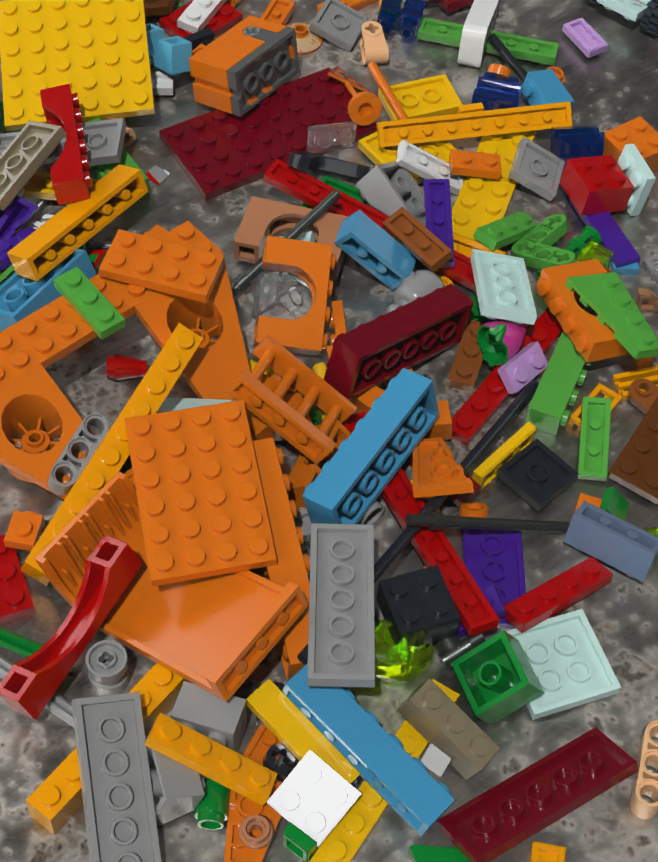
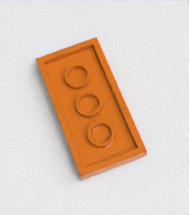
(162, 266)

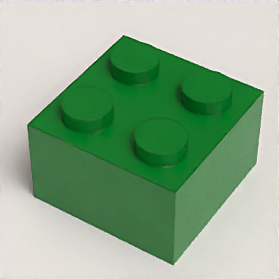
(497, 678)

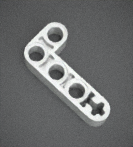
(476, 32)

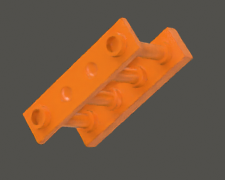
(277, 413)

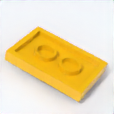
(424, 97)

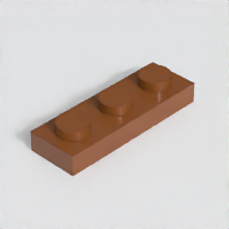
(417, 239)
(467, 359)

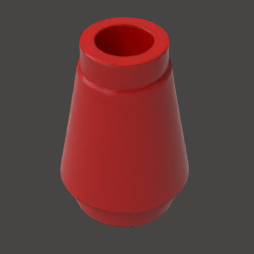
(124, 367)

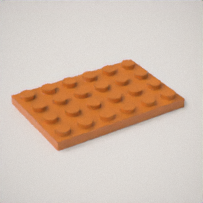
(199, 493)

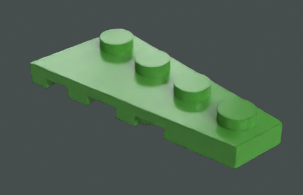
(617, 310)

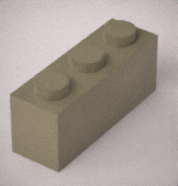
(448, 728)

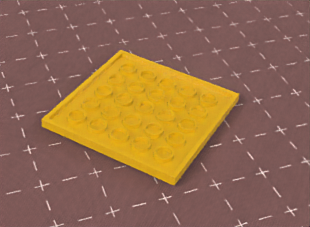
(78, 42)

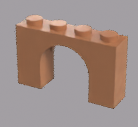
(271, 218)

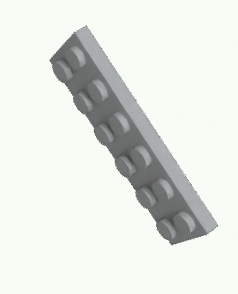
(102, 138)
(341, 606)
(115, 779)

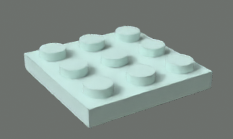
(566, 663)

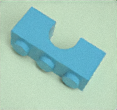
(169, 53)

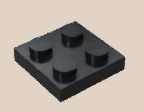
(537, 474)

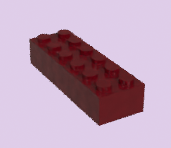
(397, 340)

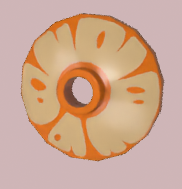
(306, 39)

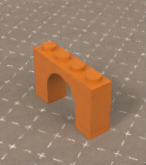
(313, 265)
(585, 331)

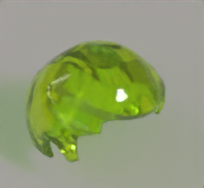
(399, 661)

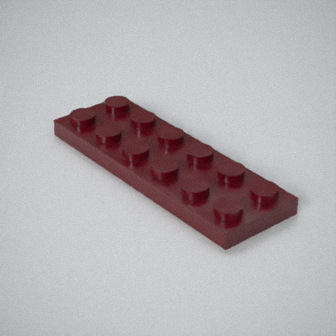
(537, 796)

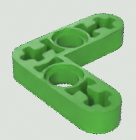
(536, 244)

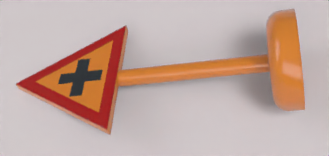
(364, 106)

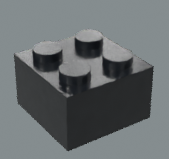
(418, 607)

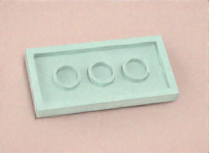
(503, 287)

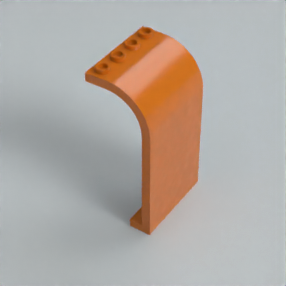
(197, 628)

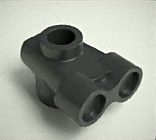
(454, 647)

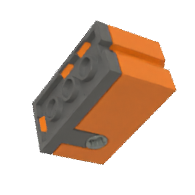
(244, 65)

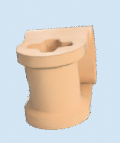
(373, 44)

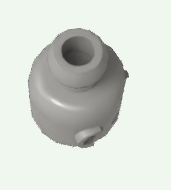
(414, 286)

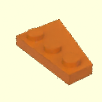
(436, 471)
(240, 809)

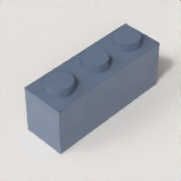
(613, 541)

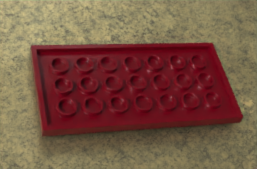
(233, 151)

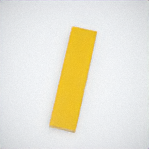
(296, 729)

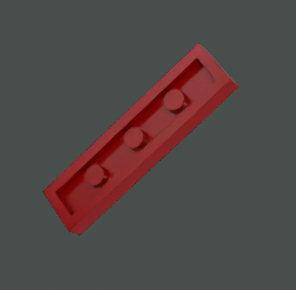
(557, 594)

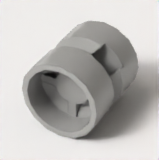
(107, 668)

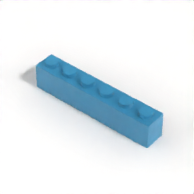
(372, 751)

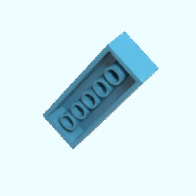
(373, 451)

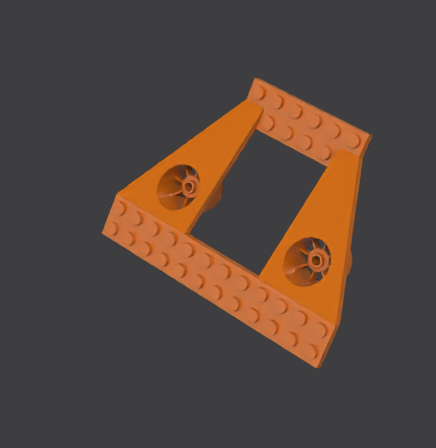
(36, 405)

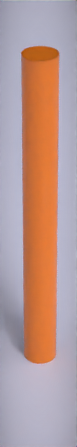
(387, 91)

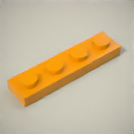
(211, 759)

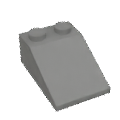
(390, 188)

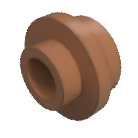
(256, 822)

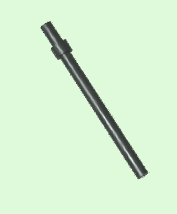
(242, 281)
(438, 521)

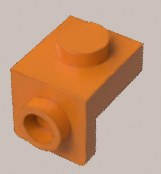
(24, 530)

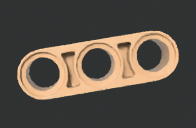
(645, 781)

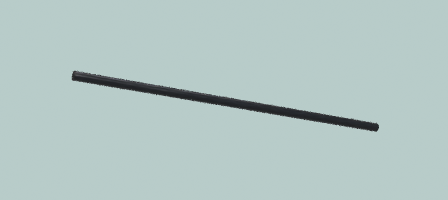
(434, 503)

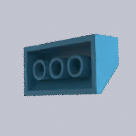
(24, 296)

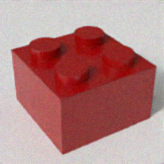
(596, 184)

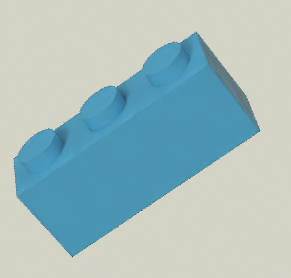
(375, 249)

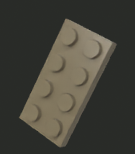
(25, 156)

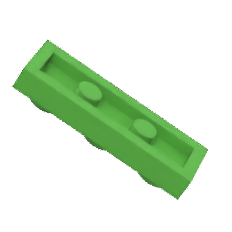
(505, 230)
(89, 303)
(594, 438)

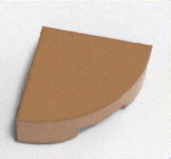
(646, 300)

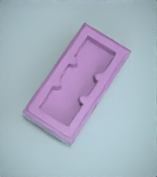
(585, 37)

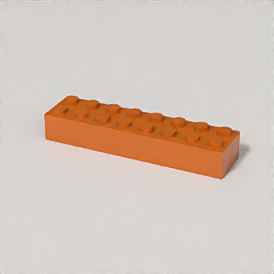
(287, 541)

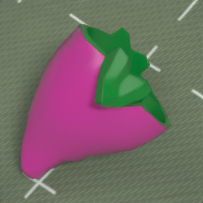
(500, 341)

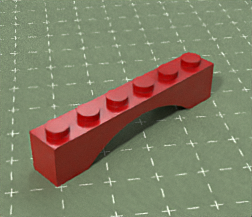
(71, 171)
(35, 679)

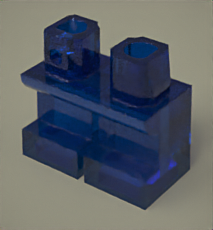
(401, 20)
(492, 91)
(576, 142)

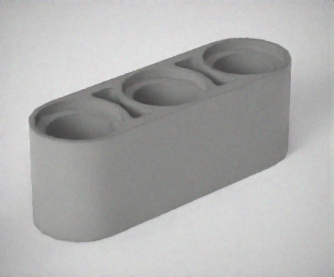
(82, 441)

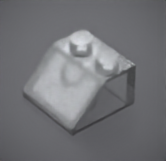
(281, 296)

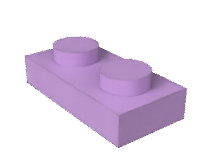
(523, 367)

